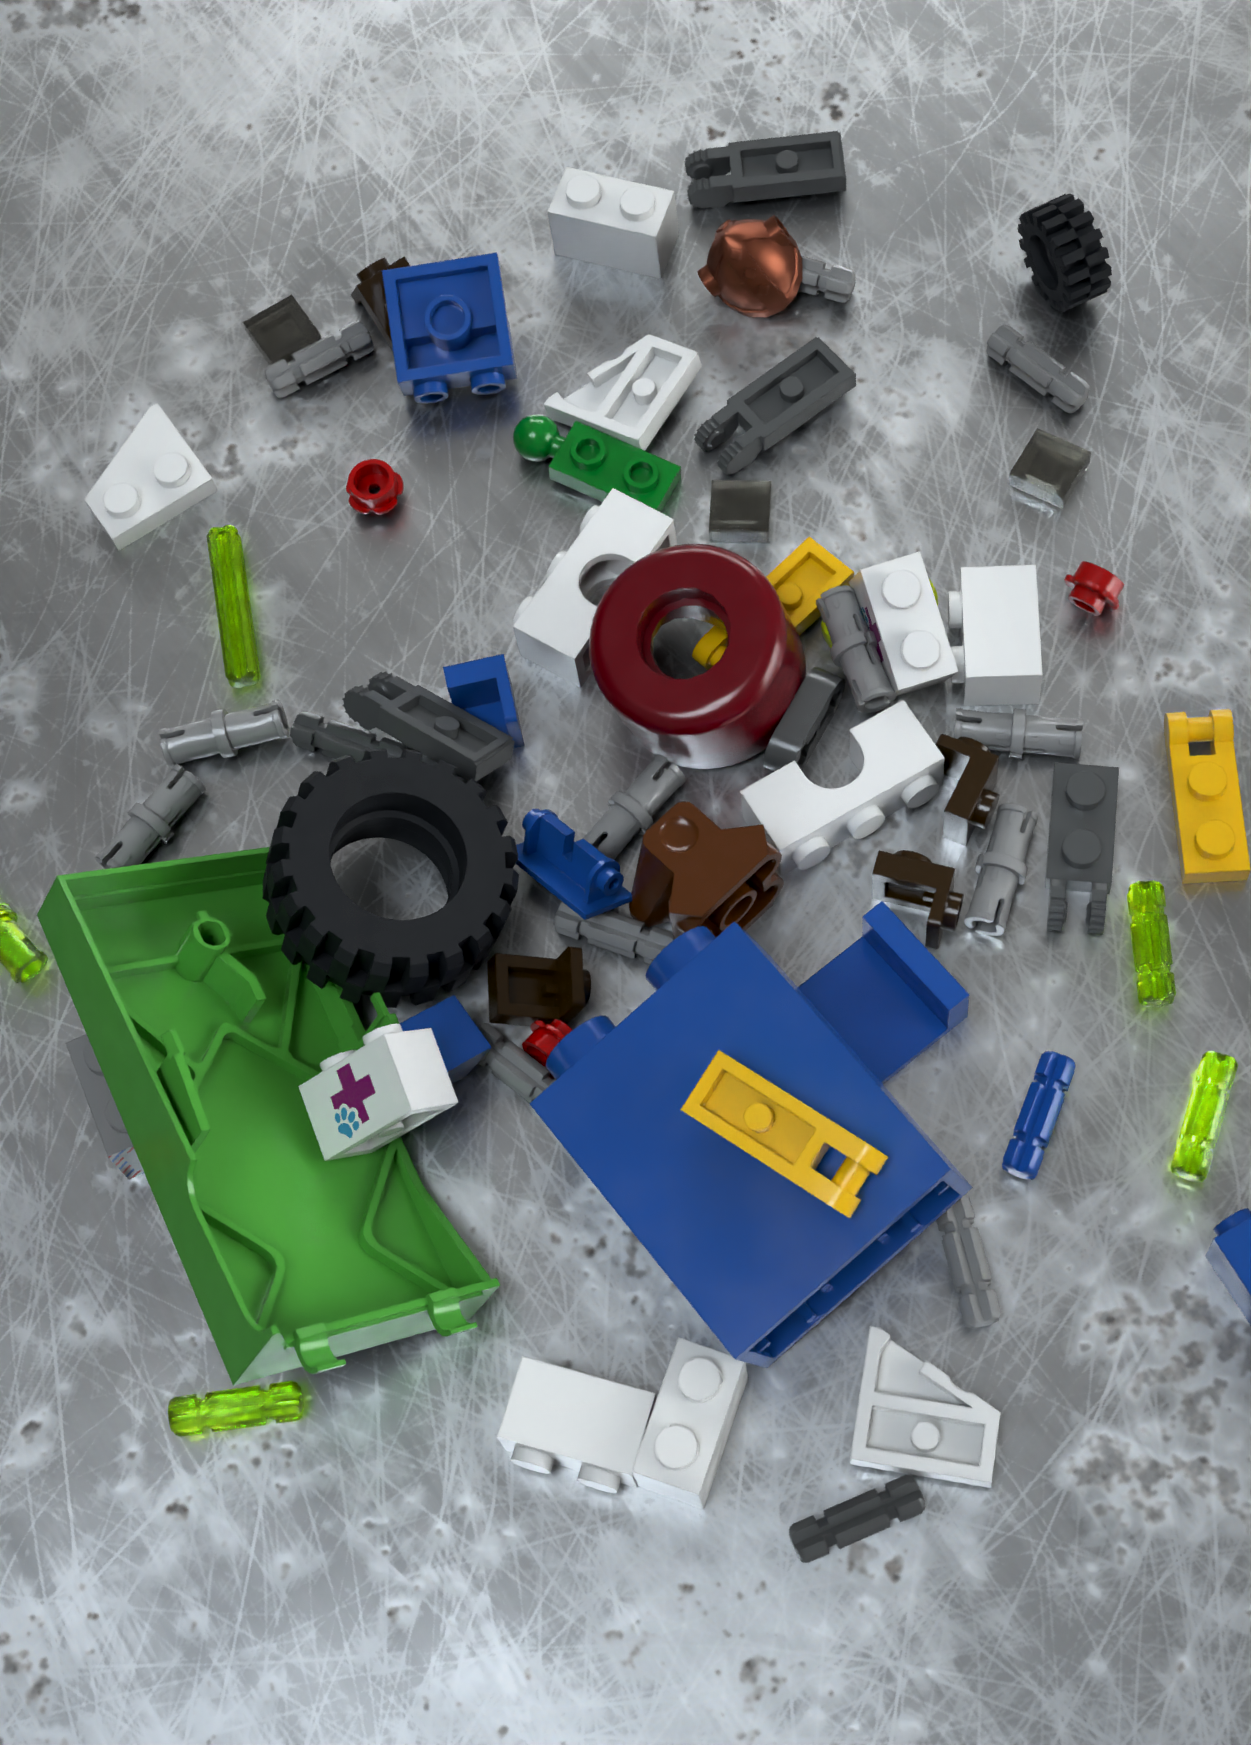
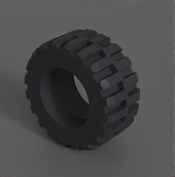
(402, 803)

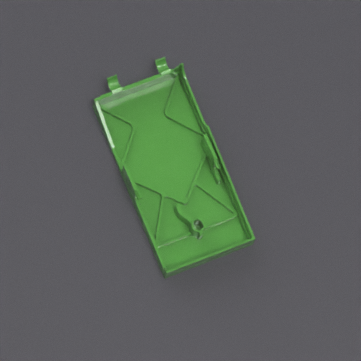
(205, 1060)

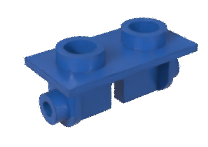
(570, 869)

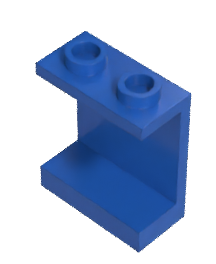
(887, 995)

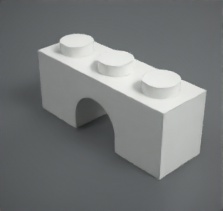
(557, 621)
(804, 821)

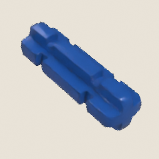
(1038, 1115)

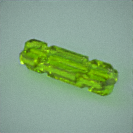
(1151, 944)
(1204, 1116)
(235, 1408)

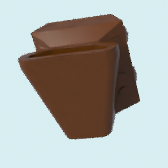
(703, 873)

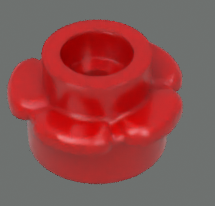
(372, 475)
(1094, 588)
(544, 1039)

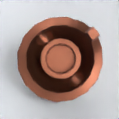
(753, 266)

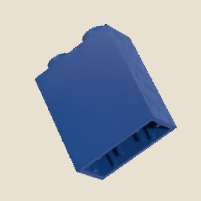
(724, 1227)

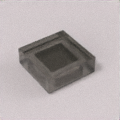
(281, 330)
(1049, 468)
(740, 511)

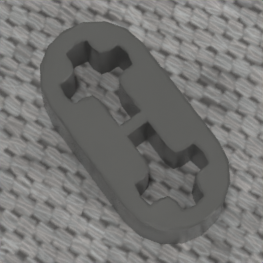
(805, 720)

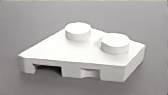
(631, 393)
(148, 481)
(920, 1420)

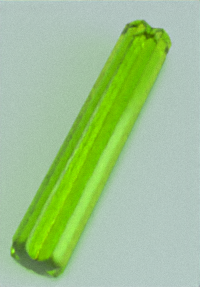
(233, 606)

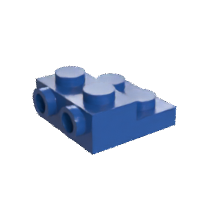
(449, 327)

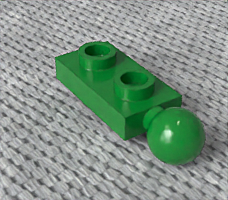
(596, 462)

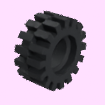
(1064, 252)

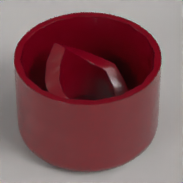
(734, 704)

